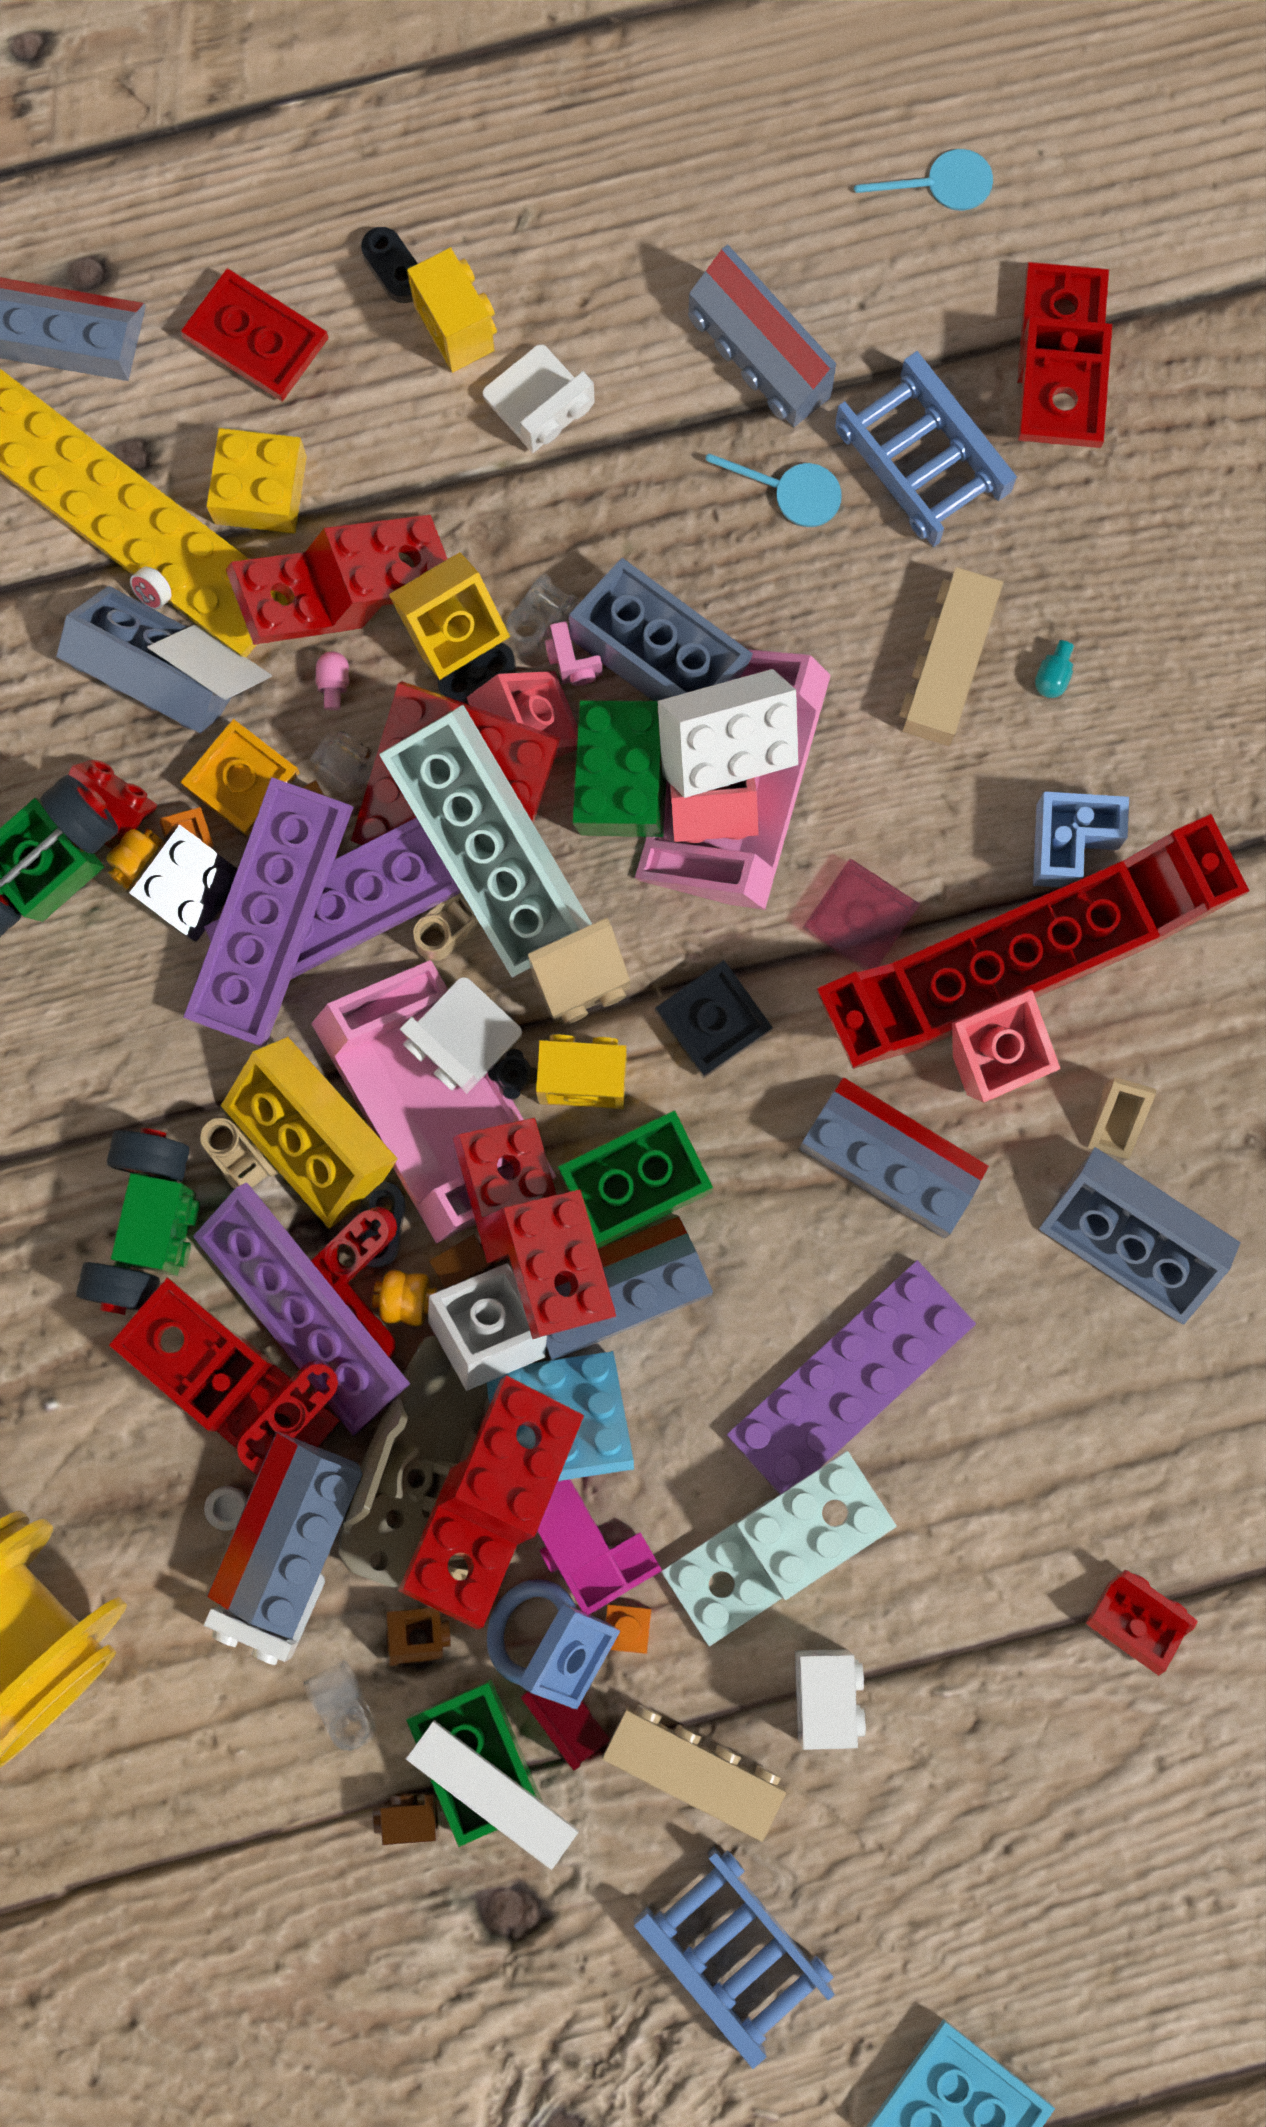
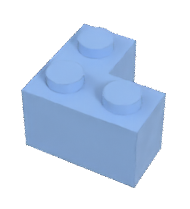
(1069, 825)

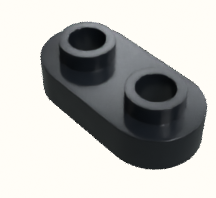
(388, 262)
(477, 672)
(398, 1206)

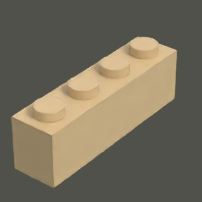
(952, 656)
(695, 1773)

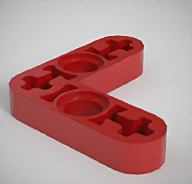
(339, 1275)
(317, 1397)

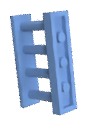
(943, 413)
(690, 1964)

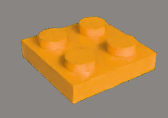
(236, 775)

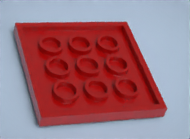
(519, 750)

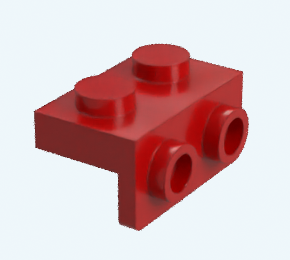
(124, 800)
(1141, 1621)

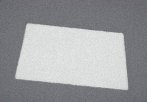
(209, 662)

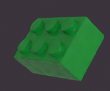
(619, 770)
(637, 1178)
(482, 1724)

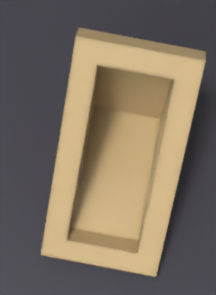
(1120, 1117)

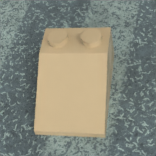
(580, 972)

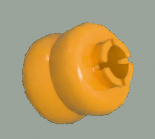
(132, 855)
(403, 1297)

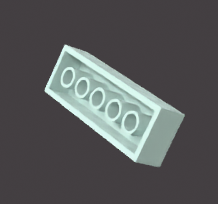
(485, 838)

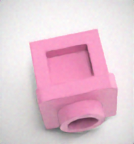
(561, 652)

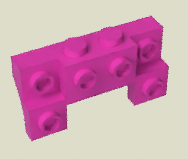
(582, 1555)

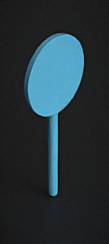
(956, 180)
(804, 494)

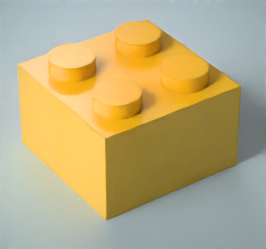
(452, 308)
(256, 480)
(449, 615)
(581, 1072)

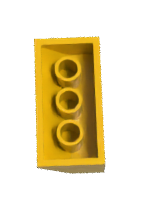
(307, 1130)

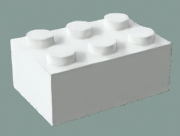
(728, 732)

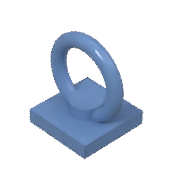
(566, 1656)

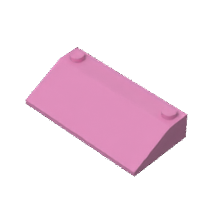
(744, 868)
(405, 1099)

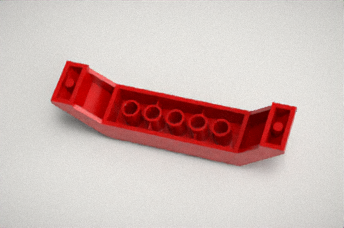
(1035, 945)

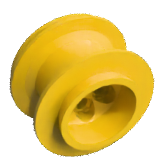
(43, 1648)

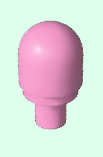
(332, 678)

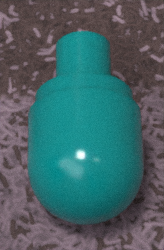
(1055, 671)

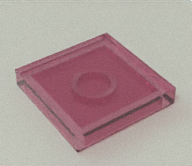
(861, 916)

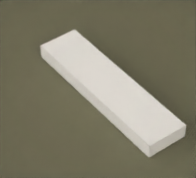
(492, 1795)

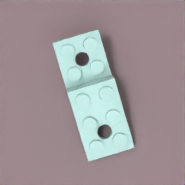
(779, 1548)

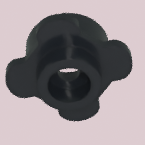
(525, 1074)

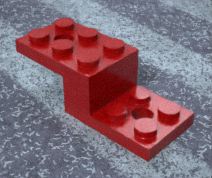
(1064, 355)
(336, 580)
(534, 1227)
(215, 1372)
(491, 1502)

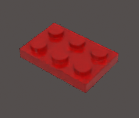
(254, 334)

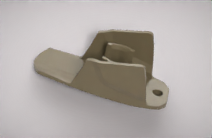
(407, 1464)

